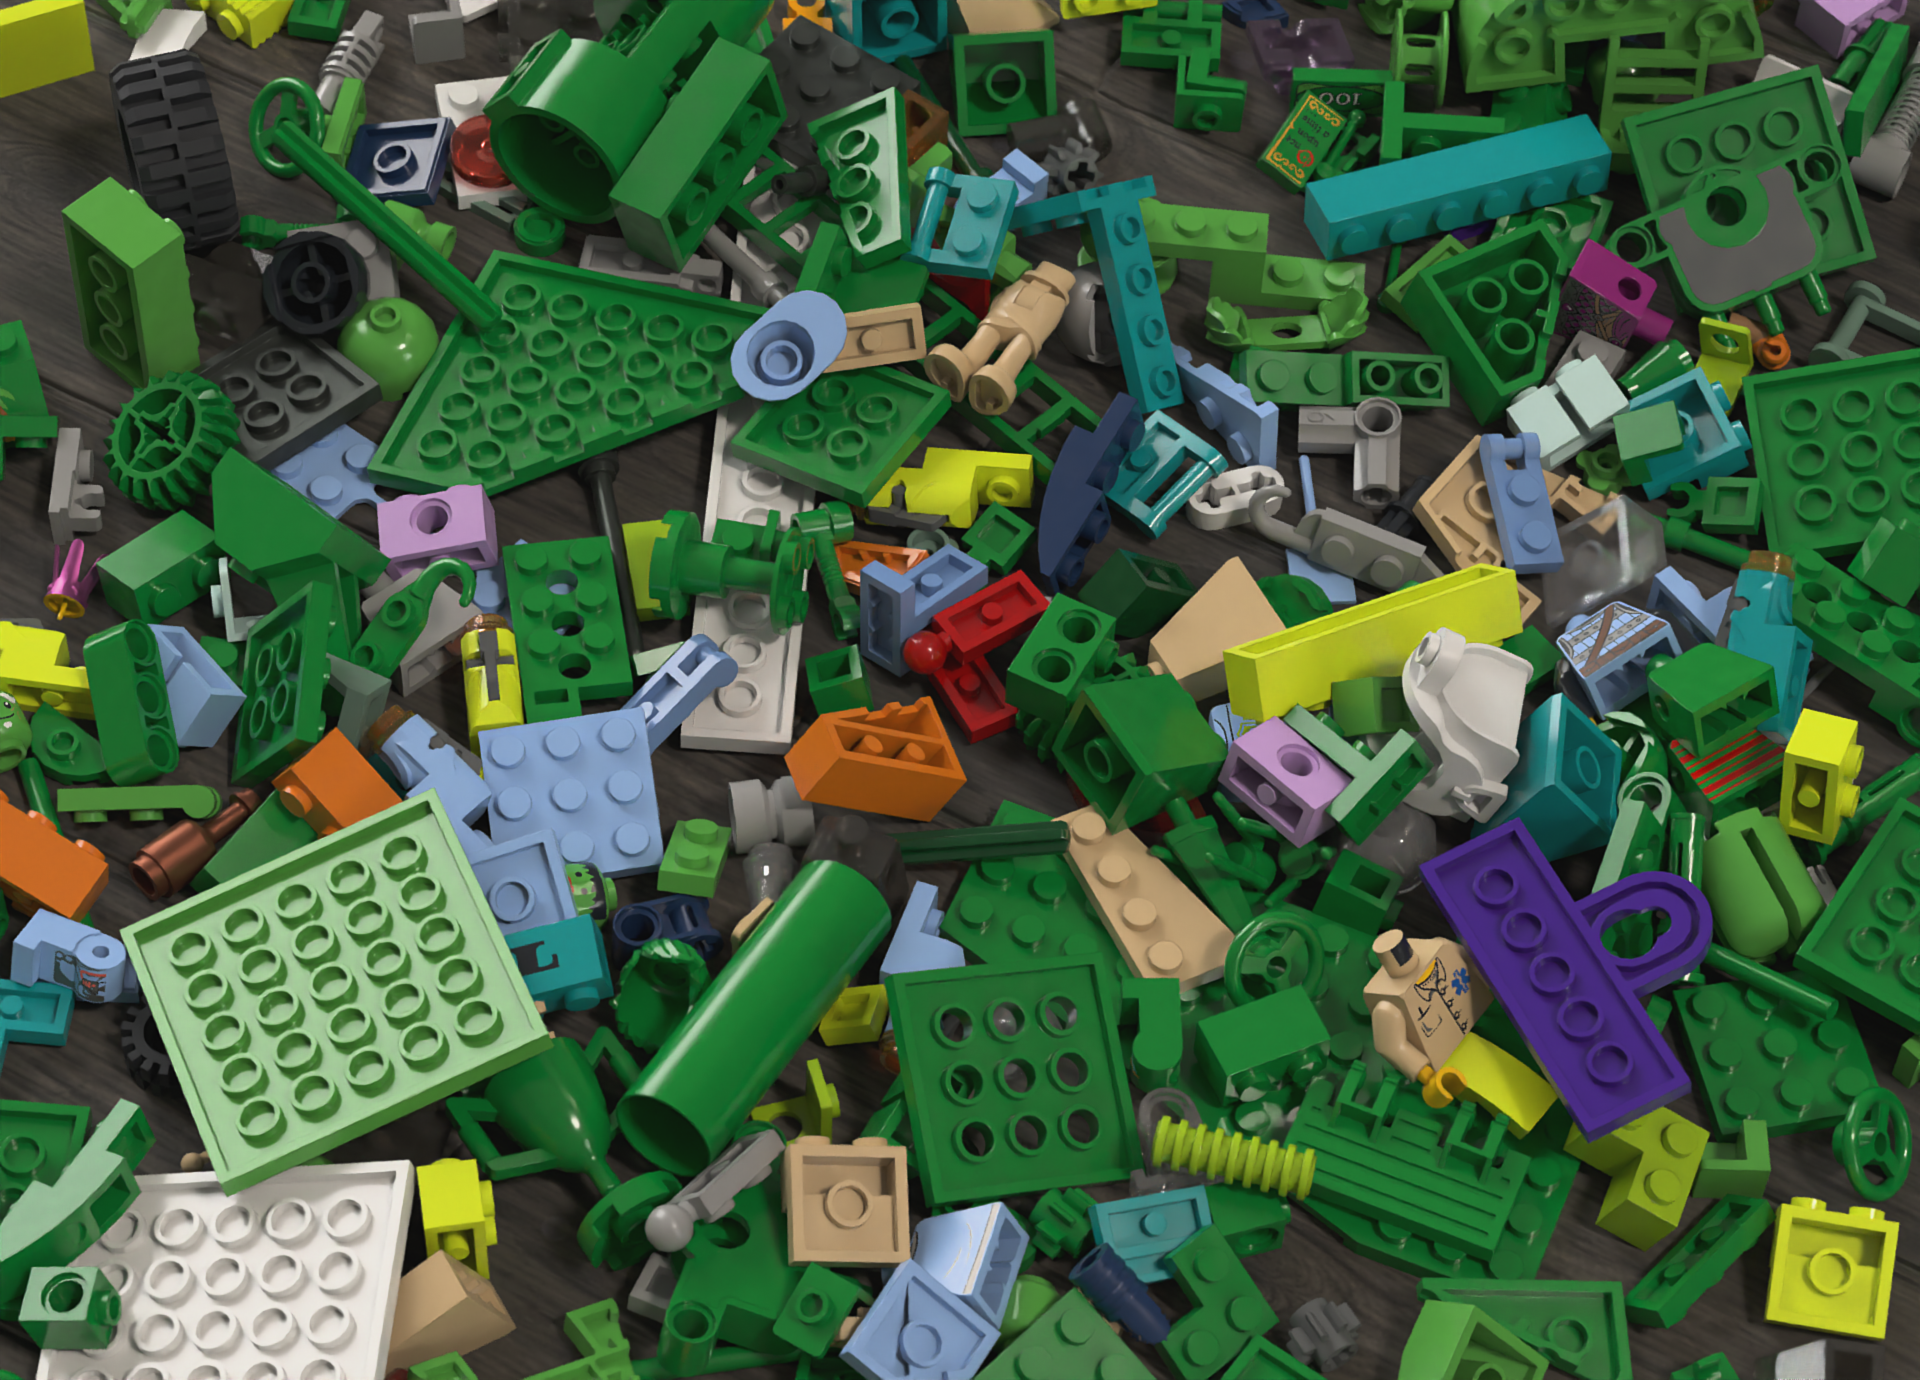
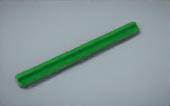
(387, 226)

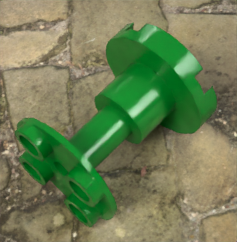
(691, 567)

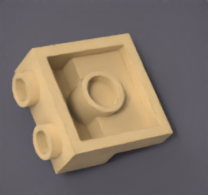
(845, 1203)

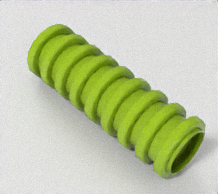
(1233, 1158)

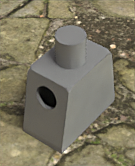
(439, 642)

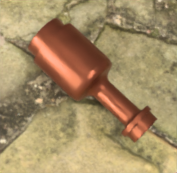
(186, 848)

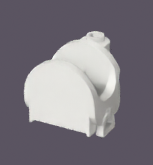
(1468, 723)

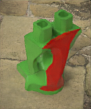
(970, 292)

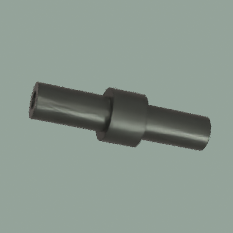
(805, 181)

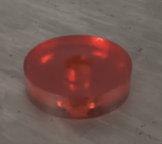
(472, 156)

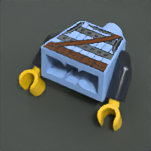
(1609, 654)

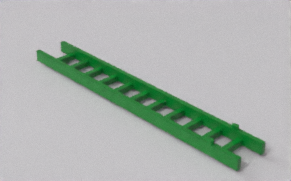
(952, 317)

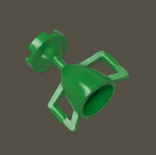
(563, 1124)

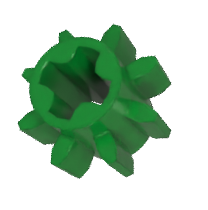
(1063, 1223)

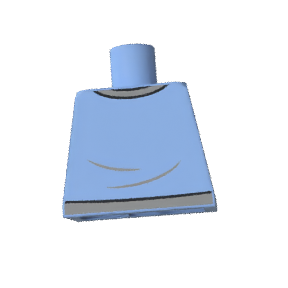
(972, 1255)

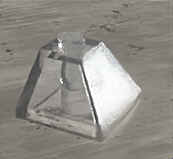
(1603, 558)

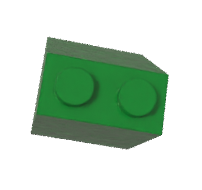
(1138, 748)

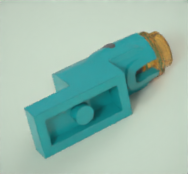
(1758, 628)

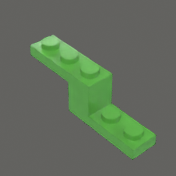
(1239, 258)

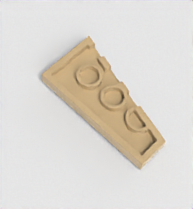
(1144, 905)

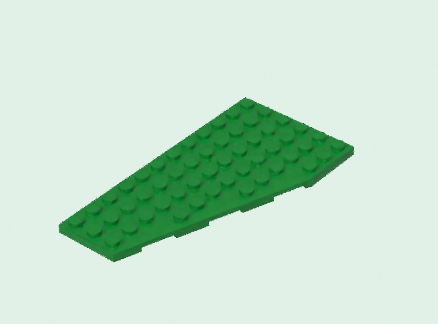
(1040, 911)

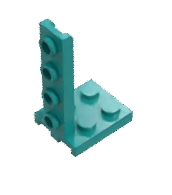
(1126, 276)

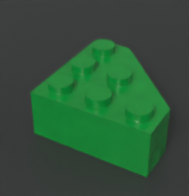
(1492, 314)

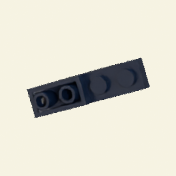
(1074, 502)

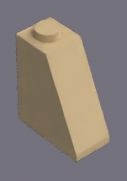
(1218, 617)
(443, 1311)

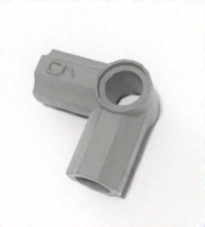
(1352, 432)

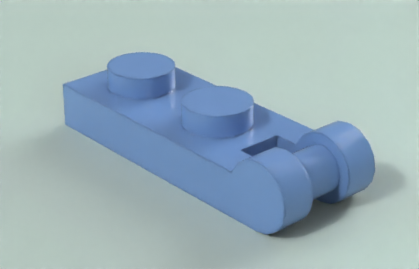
(1521, 503)
(682, 686)

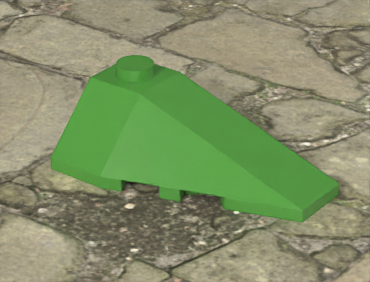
(1466, 1344)

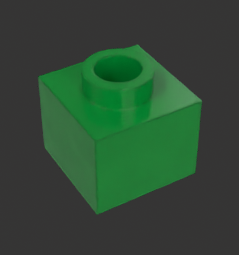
(839, 681)

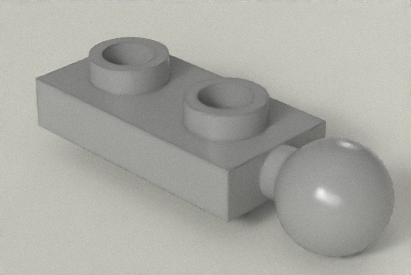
(711, 1192)

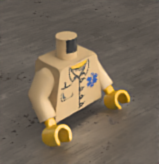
(1424, 1008)

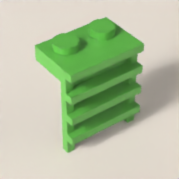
(1613, 112)

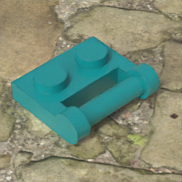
(976, 225)
(1156, 458)

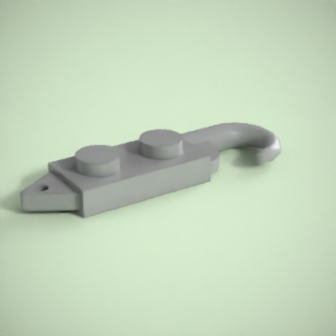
(1345, 544)

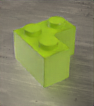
(1650, 1173)

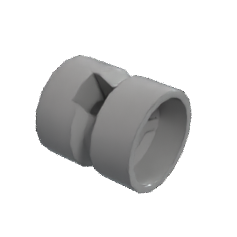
(769, 814)

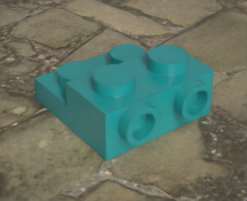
(1710, 441)

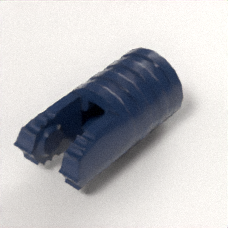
(1120, 1295)

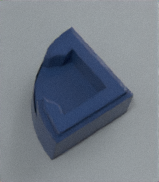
(1241, 11)

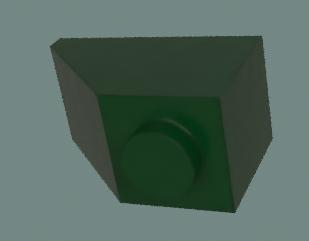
(1138, 592)

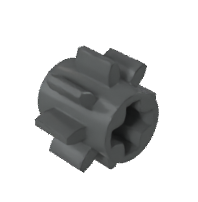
(1071, 168)
(1323, 1334)

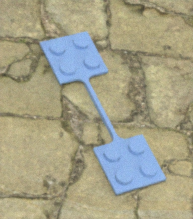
(337, 478)

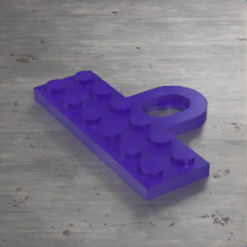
(1557, 979)

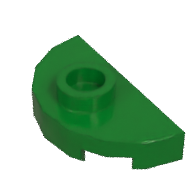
(1295, 598)
(65, 749)

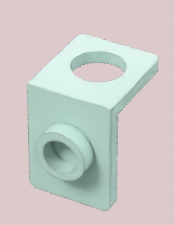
(223, 607)

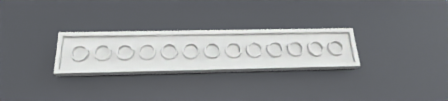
(759, 704)

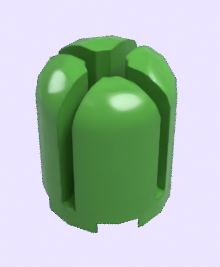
(1758, 888)

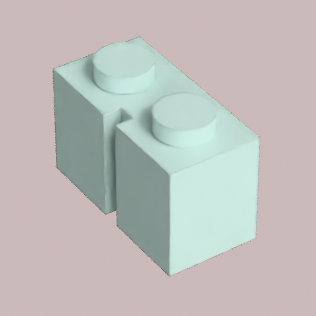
(1569, 412)

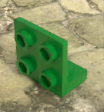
(839, 275)

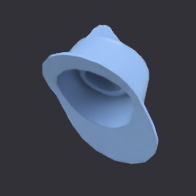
(789, 346)

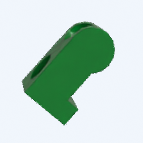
(1158, 1046)

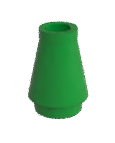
(1656, 367)

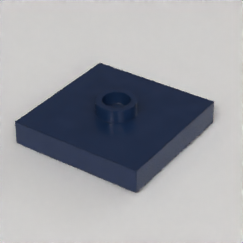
(402, 159)

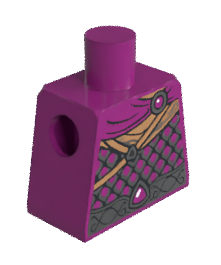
(1609, 300)

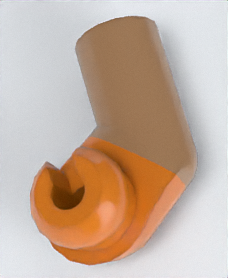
(1769, 350)

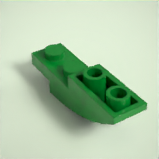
(1345, 380)
(92, 1193)

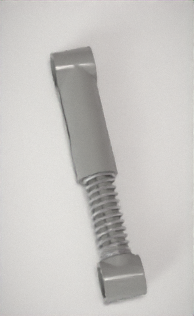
(1888, 150)

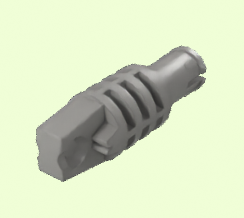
(351, 57)

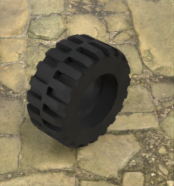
(176, 145)

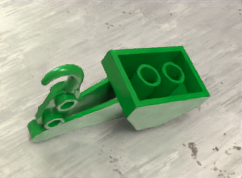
(289, 541)

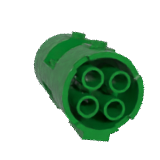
(586, 107)

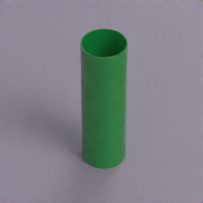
(753, 1018)

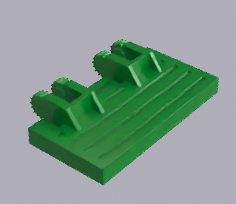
(1402, 1171)

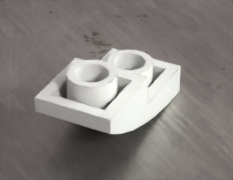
(171, 32)

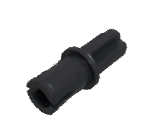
(1399, 514)

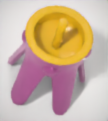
(65, 593)

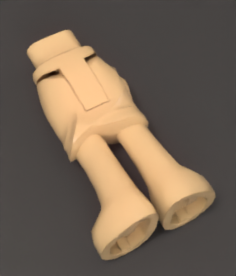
(1018, 326)

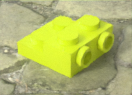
(1831, 1269)

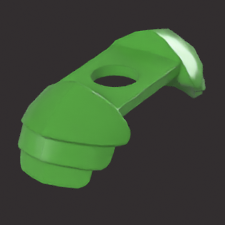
(1335, 325)

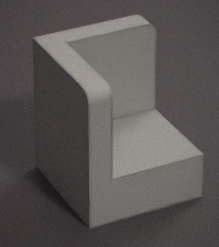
(438, 34)

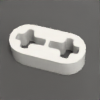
(1232, 494)

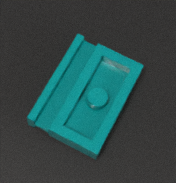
(1150, 1227)

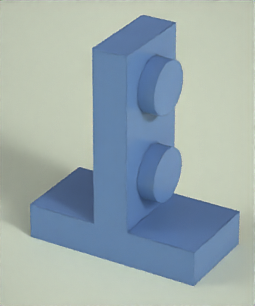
(904, 604)

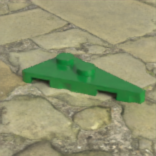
(1565, 1321)

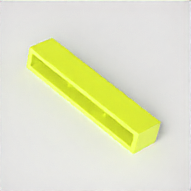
(1368, 640)

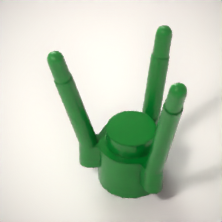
(1247, 860)
(1294, 861)

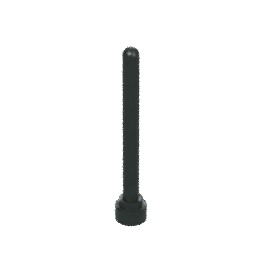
(599, 474)

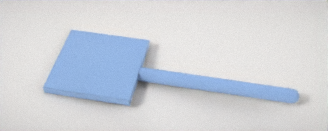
(1336, 585)

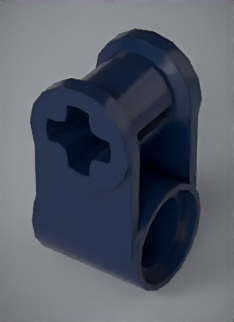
(662, 919)

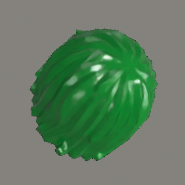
(658, 991)

